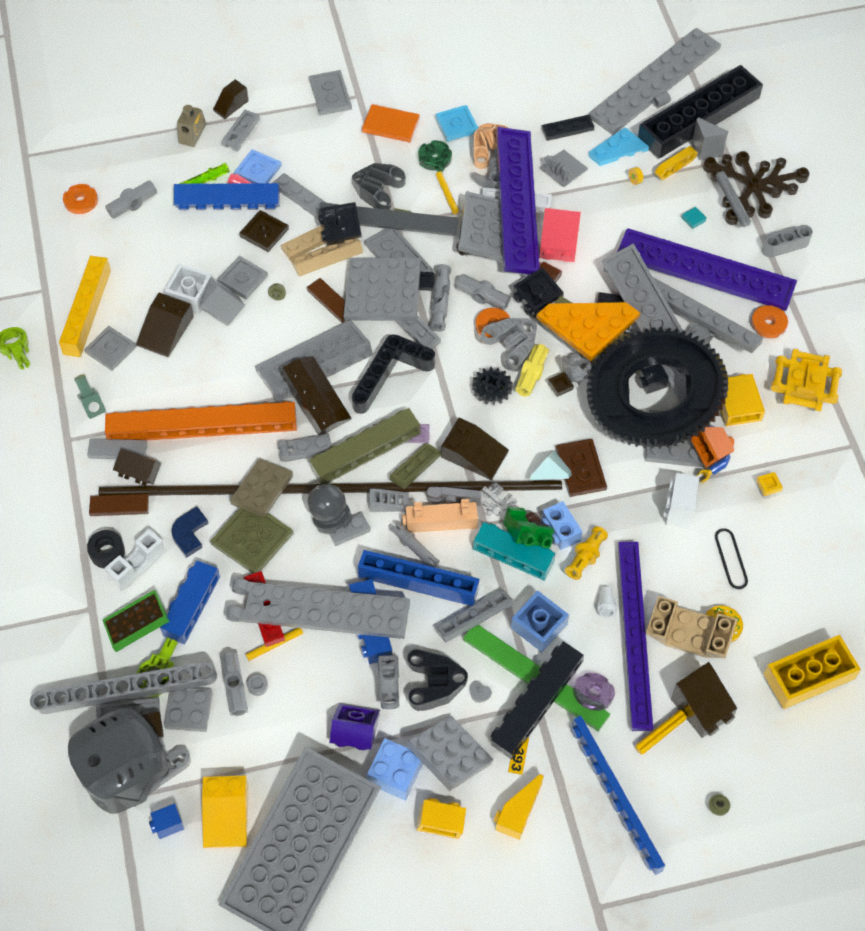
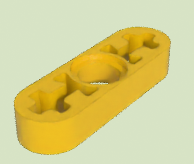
(676, 163)

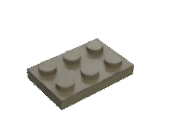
(261, 488)

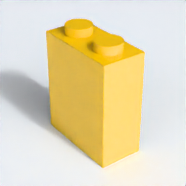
(743, 401)

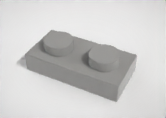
(356, 528)

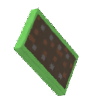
(135, 620)

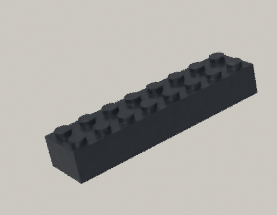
(711, 103)

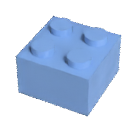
(395, 769)

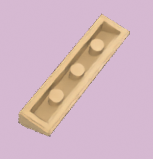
(326, 256)

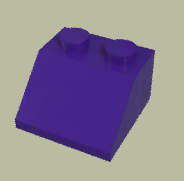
(354, 726)

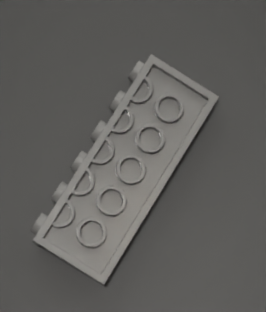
(332, 350)

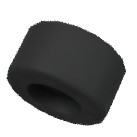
(101, 539)

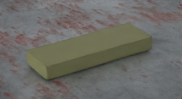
(415, 465)

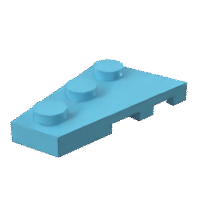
(617, 146)

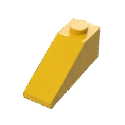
(518, 809)

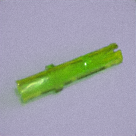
(210, 174)

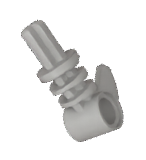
(492, 180)

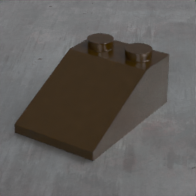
(164, 324)
(473, 449)

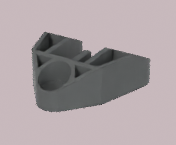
(372, 183)

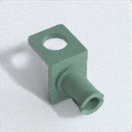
(88, 395)

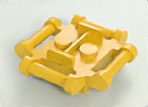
(806, 379)

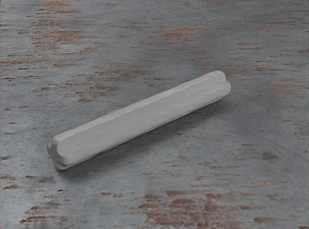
(733, 199)

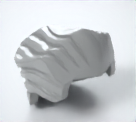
(576, 367)

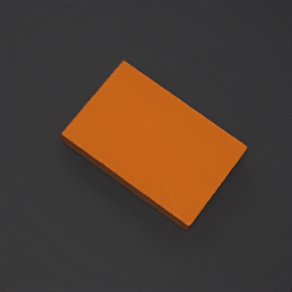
(390, 123)

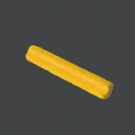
(660, 732)

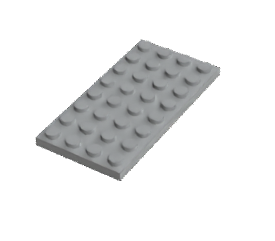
(300, 845)

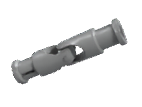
(440, 298)

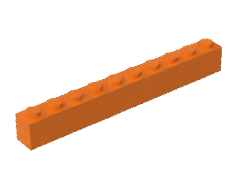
(201, 421)

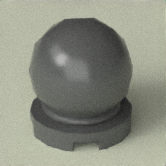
(328, 508)

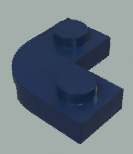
(184, 529)

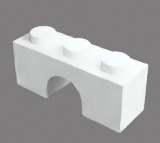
(146, 552)

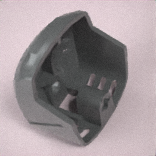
(122, 743)

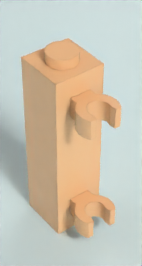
(441, 516)

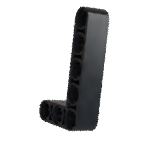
(384, 362)

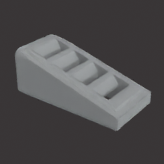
(388, 494)

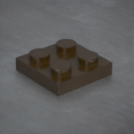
(264, 230)

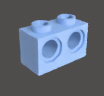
(565, 524)

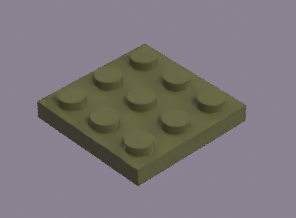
(251, 539)

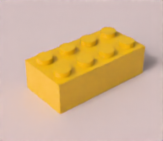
(811, 671)

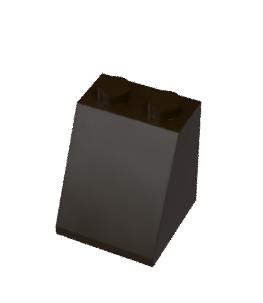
(704, 700)

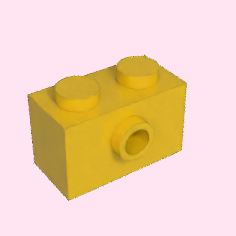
(441, 818)

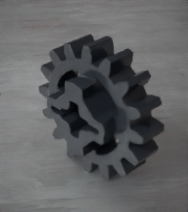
(491, 386)

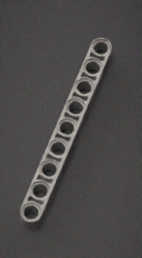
(114, 684)

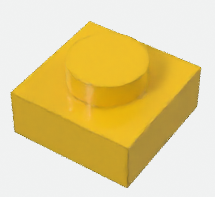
(769, 484)

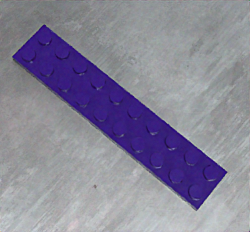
(517, 201)
(711, 270)

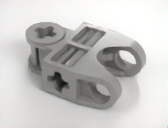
(388, 677)

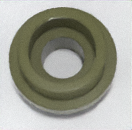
(277, 291)
(719, 811)

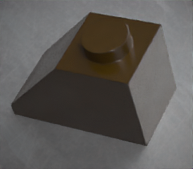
(231, 99)

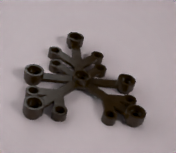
(755, 183)

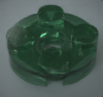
(435, 163)

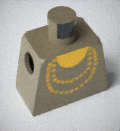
(190, 125)

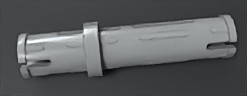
(408, 539)

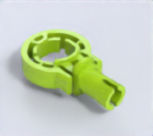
(15, 348)
(155, 661)

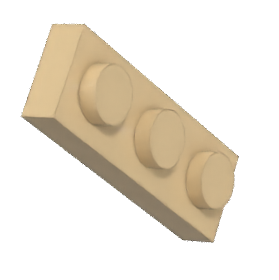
(304, 243)

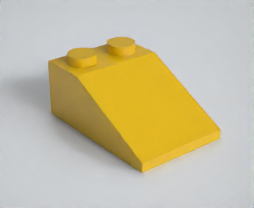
(225, 811)

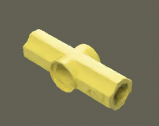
(532, 370)

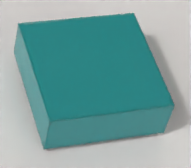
(694, 217)

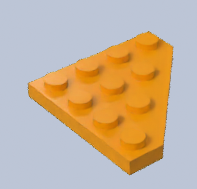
(588, 325)

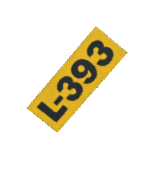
(517, 763)

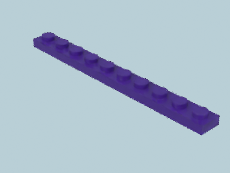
(635, 637)

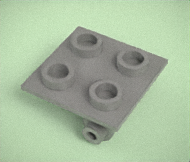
(563, 167)

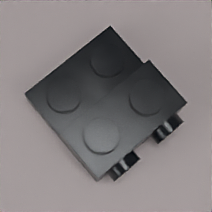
(340, 223)
(536, 292)

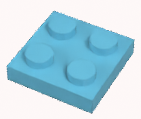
(456, 123)

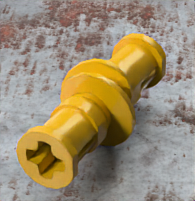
(586, 553)

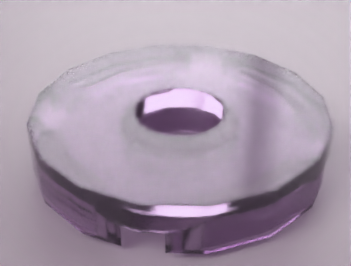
(587, 698)

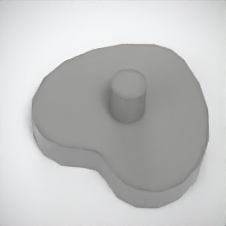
(479, 692)

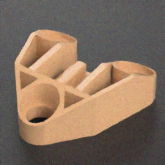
(484, 134)

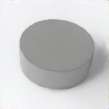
(257, 684)

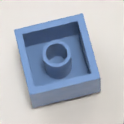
(539, 621)

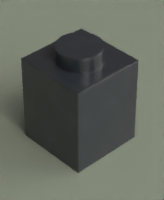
(653, 378)

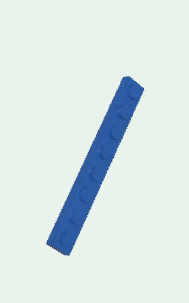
(620, 801)

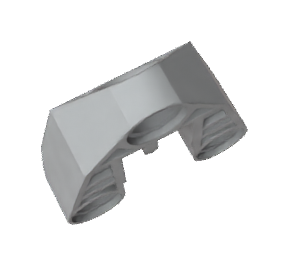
(504, 328)

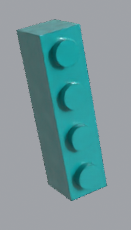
(502, 547)

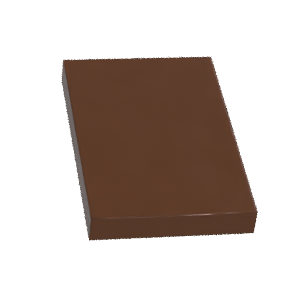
(585, 467)

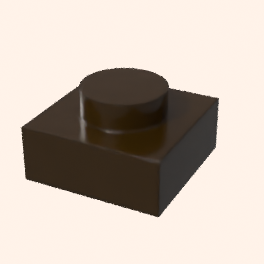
(560, 384)

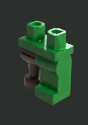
(527, 528)

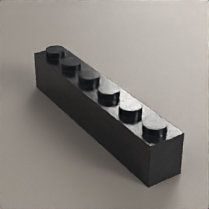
(537, 700)

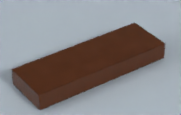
(328, 298)
(119, 505)

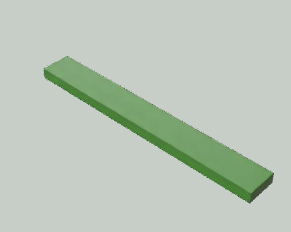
(526, 669)

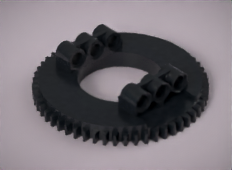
(610, 390)

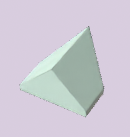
(552, 468)

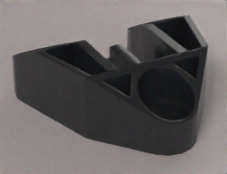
(440, 675)

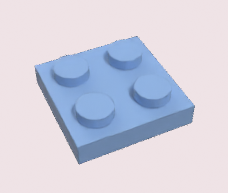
(258, 167)

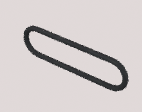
(739, 557)

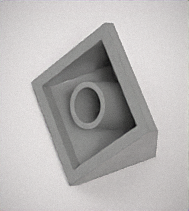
(709, 139)
(221, 302)

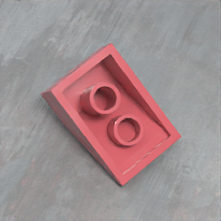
(559, 235)

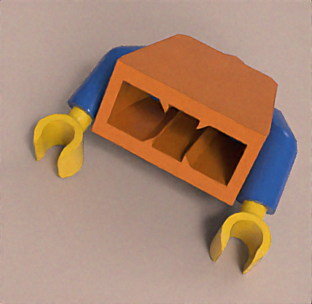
(714, 450)

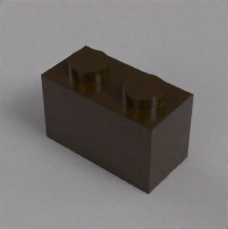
(137, 467)

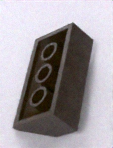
(315, 394)

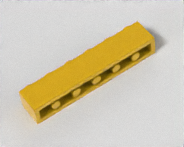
(85, 306)

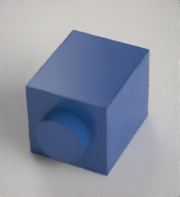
(166, 821)

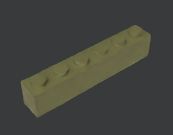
(365, 446)

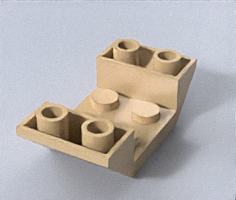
(691, 630)

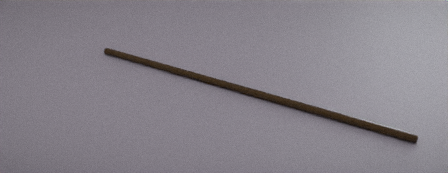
(345, 488)

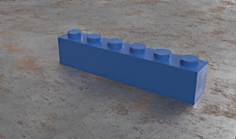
(227, 195)
(418, 578)

